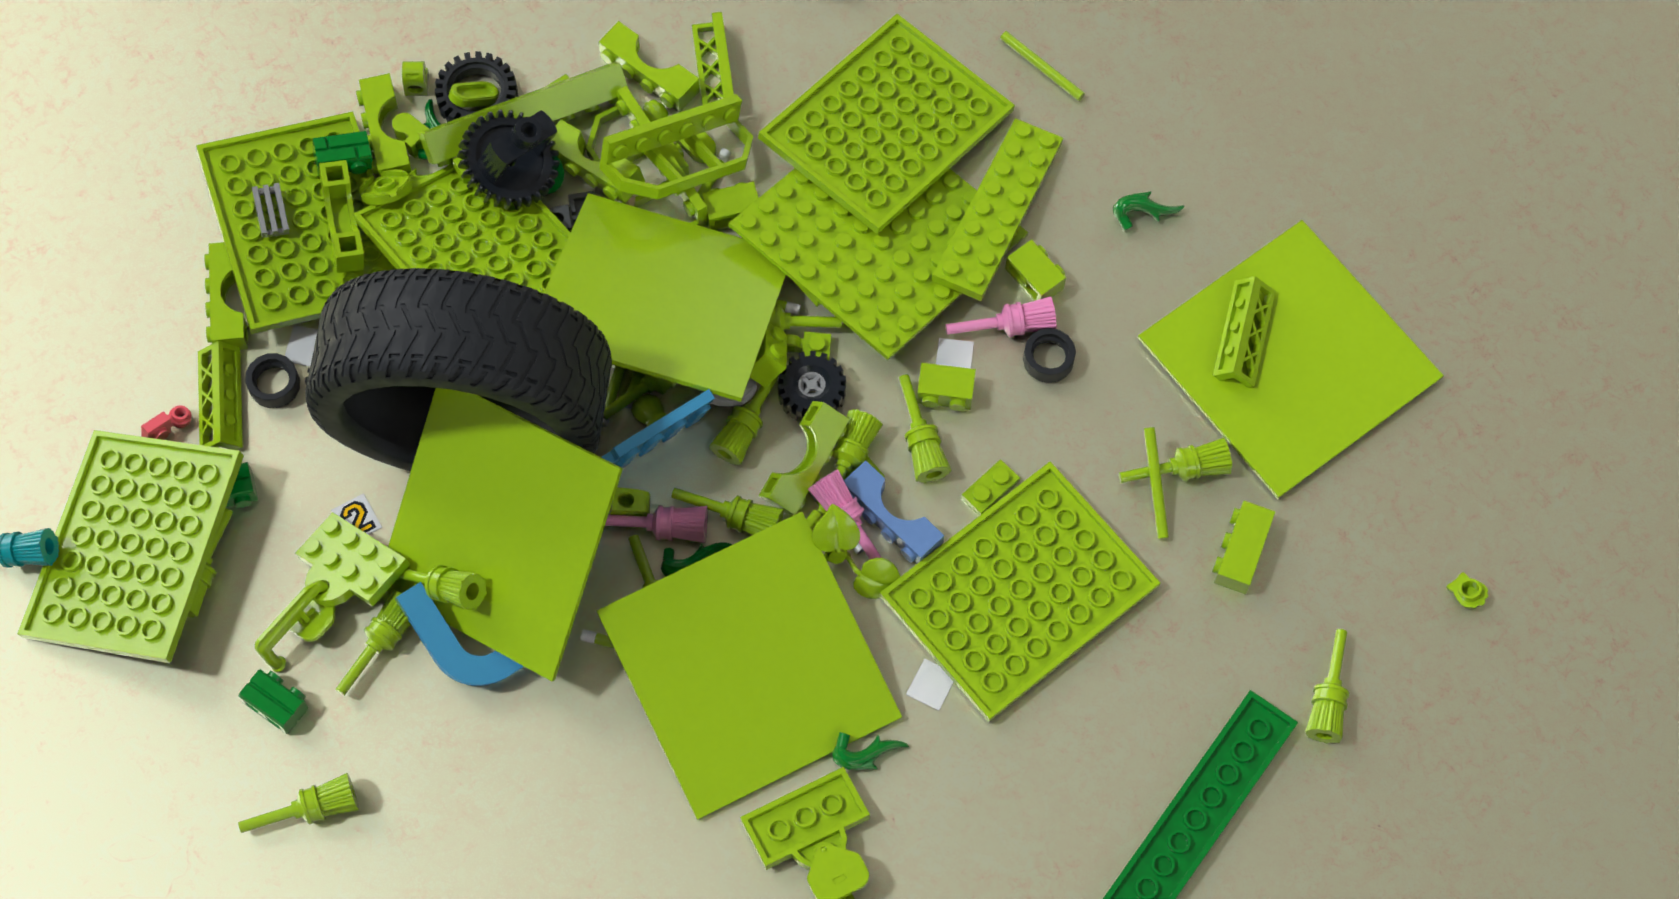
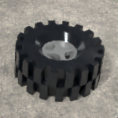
(815, 374)

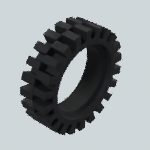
(465, 68)

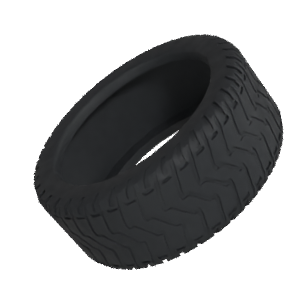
(414, 330)

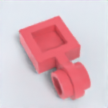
(160, 425)

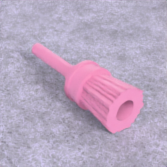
(1013, 319)
(833, 490)
(669, 523)

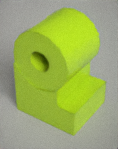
(415, 74)
(406, 129)
(630, 502)

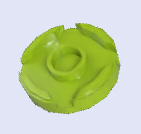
(386, 188)

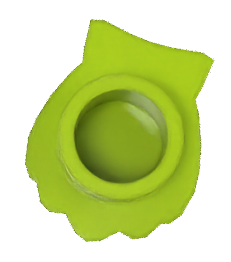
(655, 110)
(648, 409)
(1468, 591)

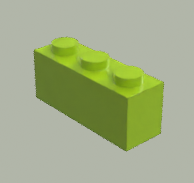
(1243, 546)

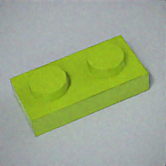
(990, 487)

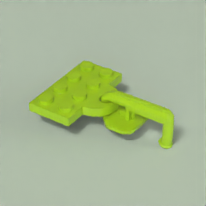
(342, 565)
(812, 830)

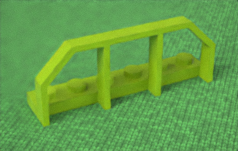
(629, 106)
(671, 129)

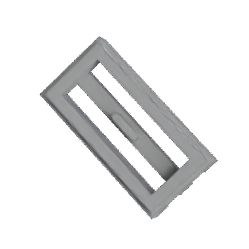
(266, 190)

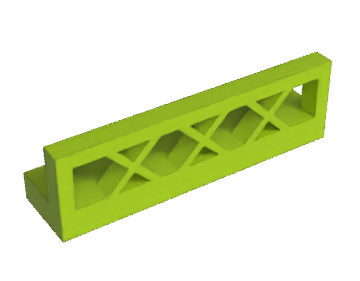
(722, 60)
(1241, 326)
(224, 395)

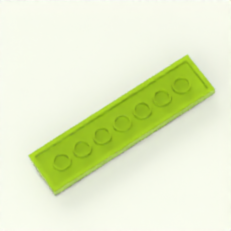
(997, 209)

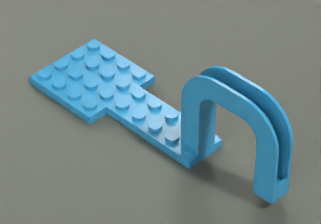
(495, 667)

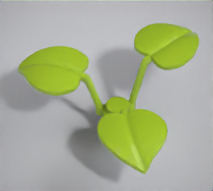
(838, 533)

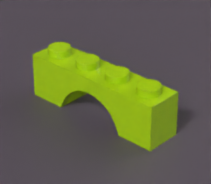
(672, 85)
(379, 102)
(571, 154)
(339, 211)
(225, 323)
(822, 429)

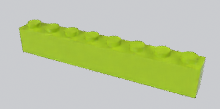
(556, 100)

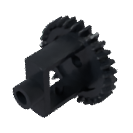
(511, 141)

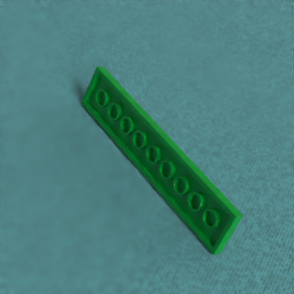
(1205, 802)

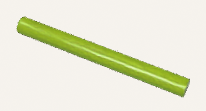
(1043, 66)
(1156, 482)

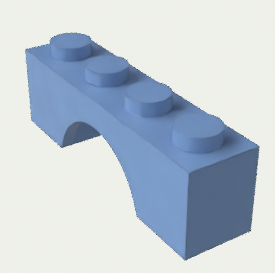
(913, 537)

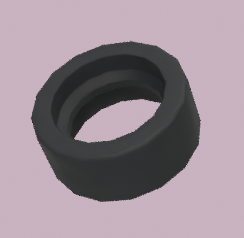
(1056, 337)
(266, 362)

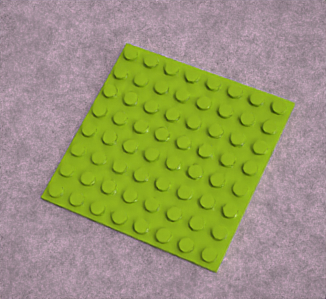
(864, 278)
(669, 294)
(1325, 368)
(516, 510)
(748, 664)

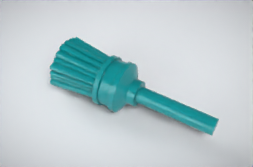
(28, 548)

